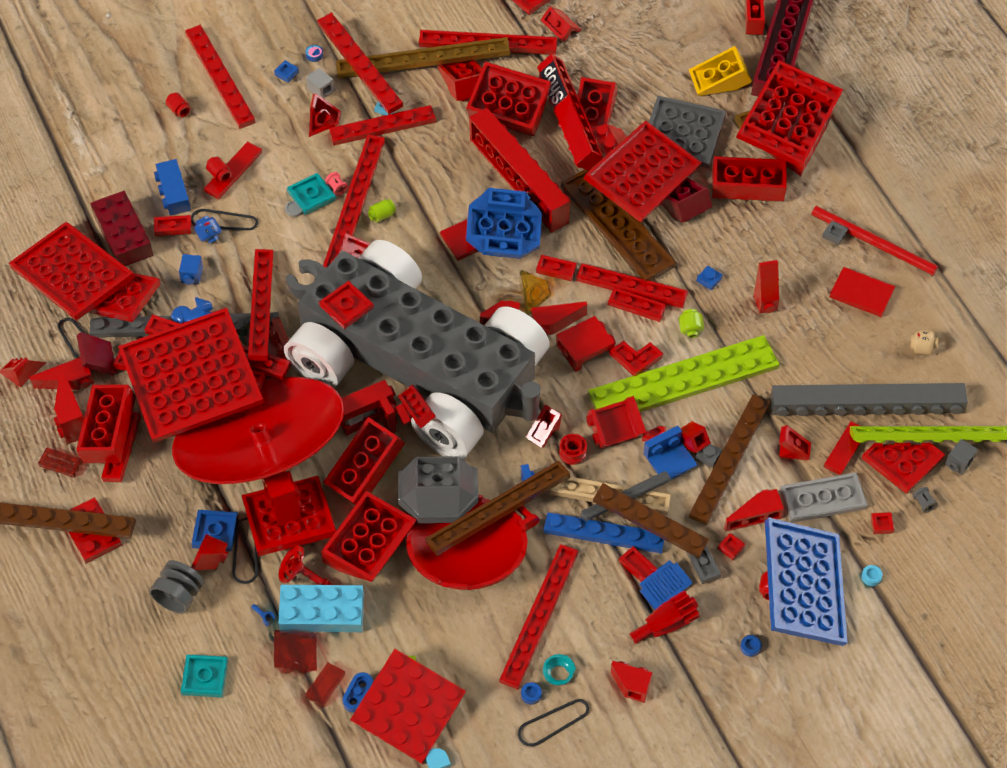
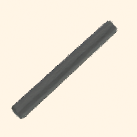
(633, 492)

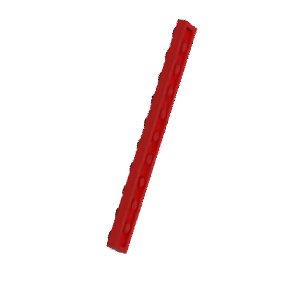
(356, 194)

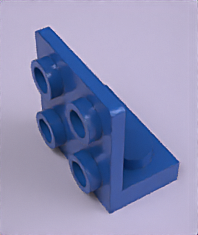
(668, 453)

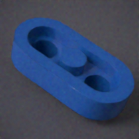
(355, 692)

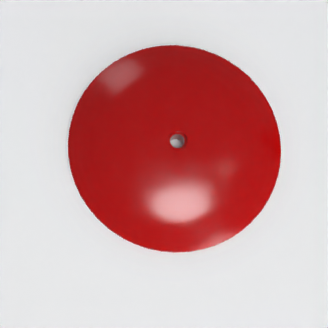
(265, 439)

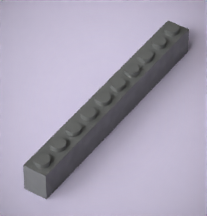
(868, 399)

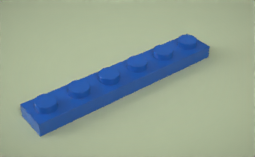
(602, 532)

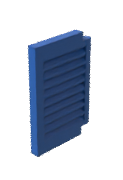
(664, 584)

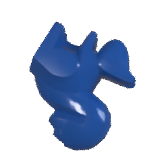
(183, 313)

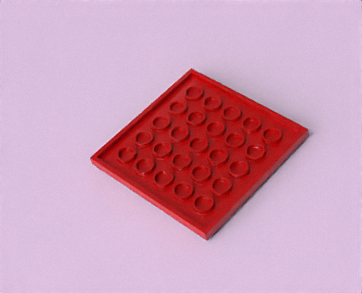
(190, 375)

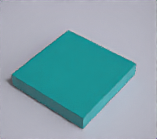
(311, 193)
(204, 676)

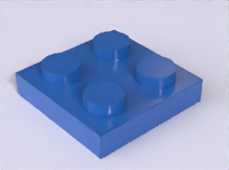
(216, 524)

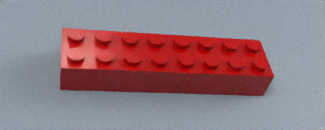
(519, 168)

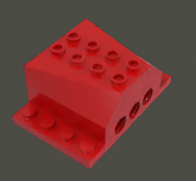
(790, 115)

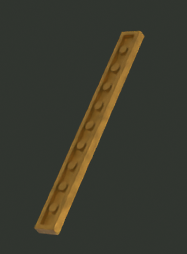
(431, 56)

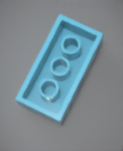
(321, 608)

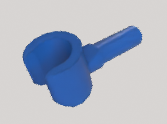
(264, 615)

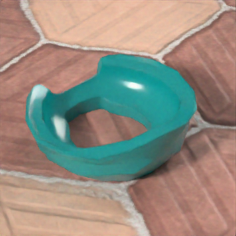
(558, 660)

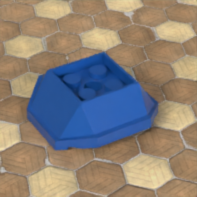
(506, 210)

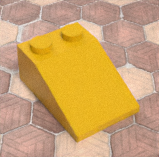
(720, 73)

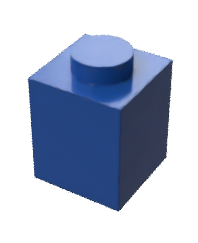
(190, 269)

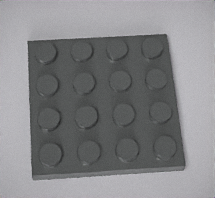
(689, 126)

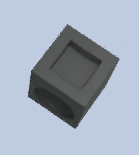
(961, 457)

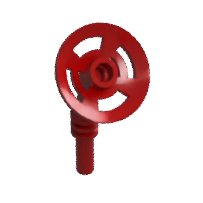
(296, 566)

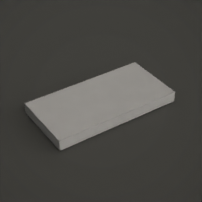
(823, 497)

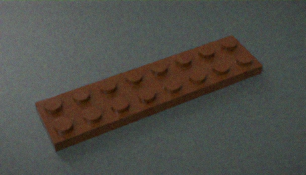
(620, 229)

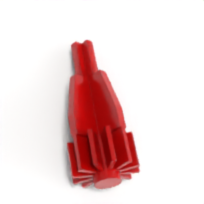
(668, 617)

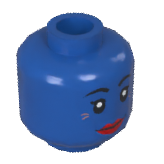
(207, 229)

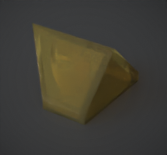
(533, 290)

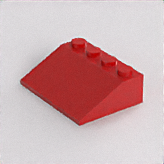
(512, 96)
(367, 538)

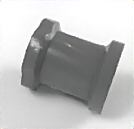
(925, 500)

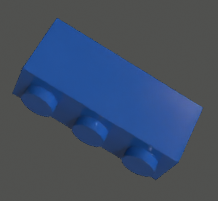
(172, 187)

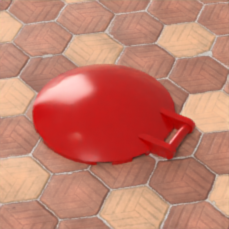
(478, 560)

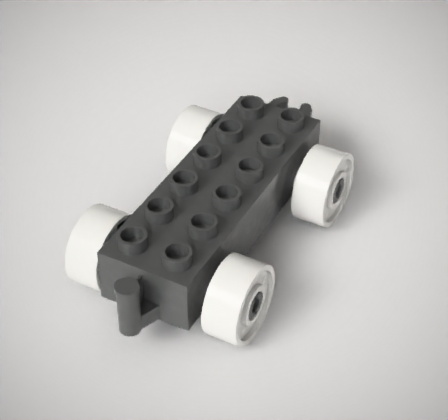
(462, 367)

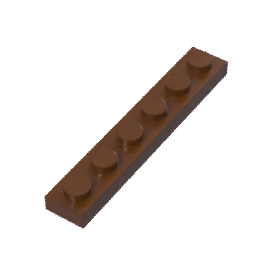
(650, 520)

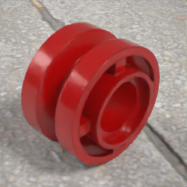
(576, 456)

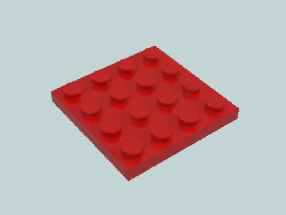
(313, 525)
(408, 706)

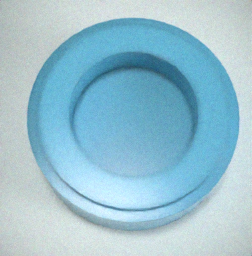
(871, 575)

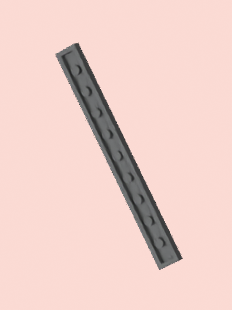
(119, 328)

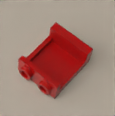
(584, 342)
(616, 423)

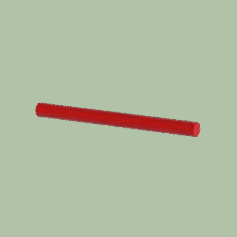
(876, 241)

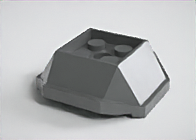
(438, 488)

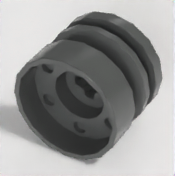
(176, 586)

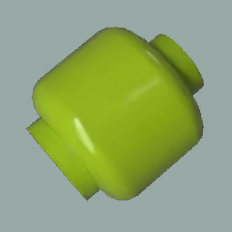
(691, 323)

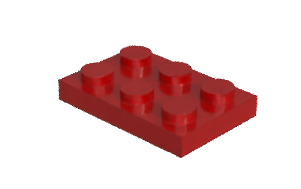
(91, 545)

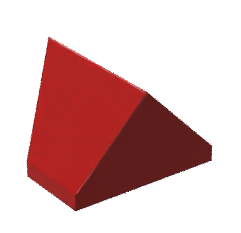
(322, 115)
(20, 370)

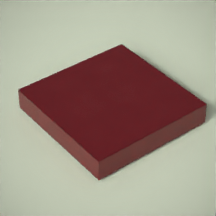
(96, 353)

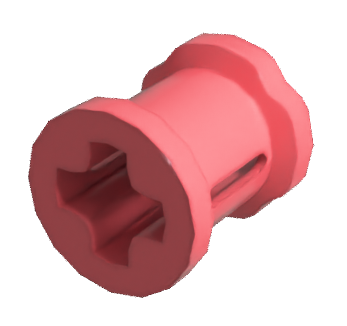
(337, 183)

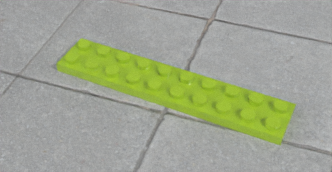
(690, 376)

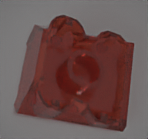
(295, 651)

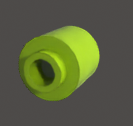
(381, 210)

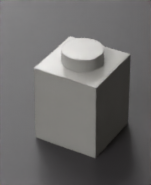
(320, 83)

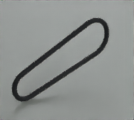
(227, 213)
(63, 335)
(235, 556)
(548, 713)

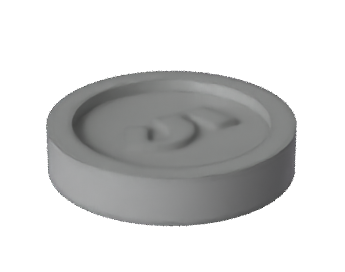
(293, 209)

